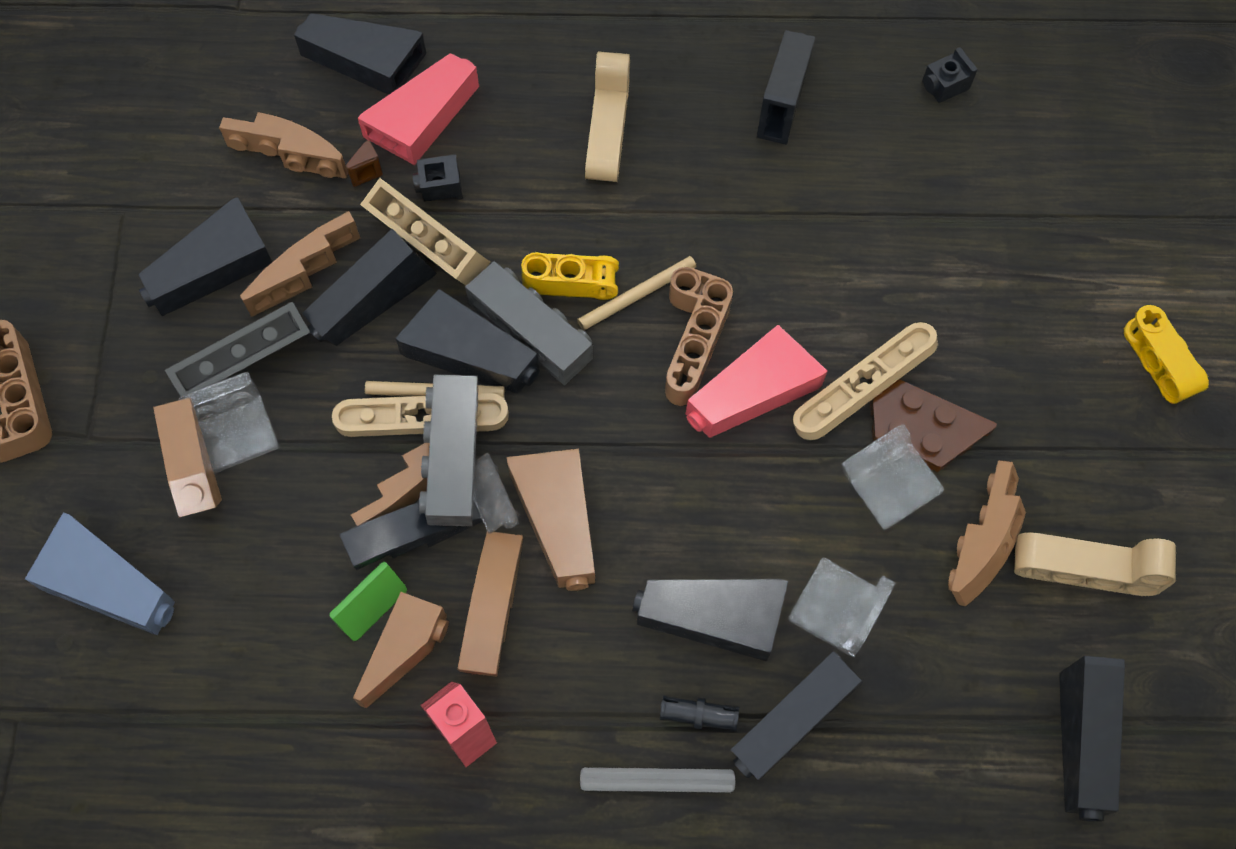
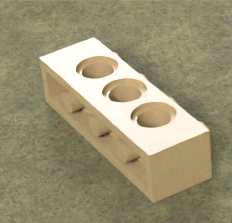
(424, 232)

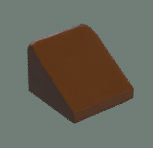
(364, 165)

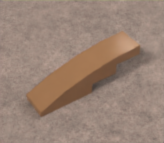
(290, 271)
(399, 490)
(490, 604)

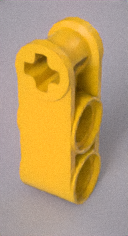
(585, 268)
(1165, 355)

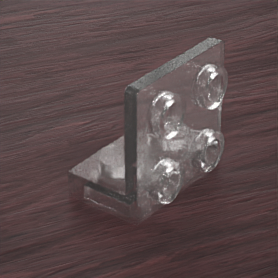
(233, 421)
(892, 477)
(840, 606)

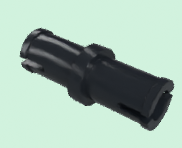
(699, 713)

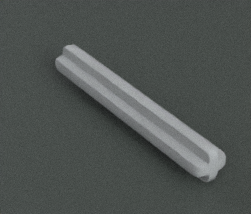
(657, 779)

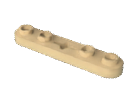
(884, 366)
(386, 415)

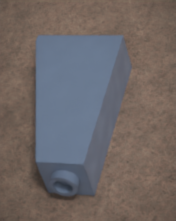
(94, 576)

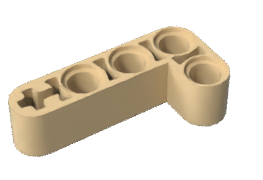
(608, 116)
(1133, 571)

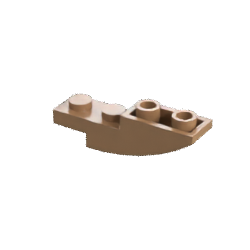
(295, 144)
(988, 545)

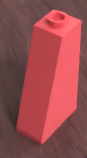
(421, 108)
(755, 383)
(460, 722)

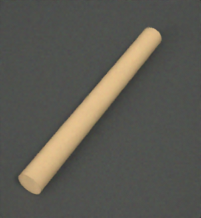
(632, 295)
(416, 389)

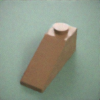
(186, 458)
(403, 644)

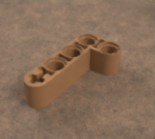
(695, 339)
(14, 385)

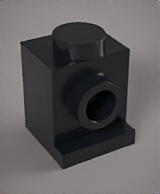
(949, 76)
(438, 178)

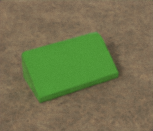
(368, 602)

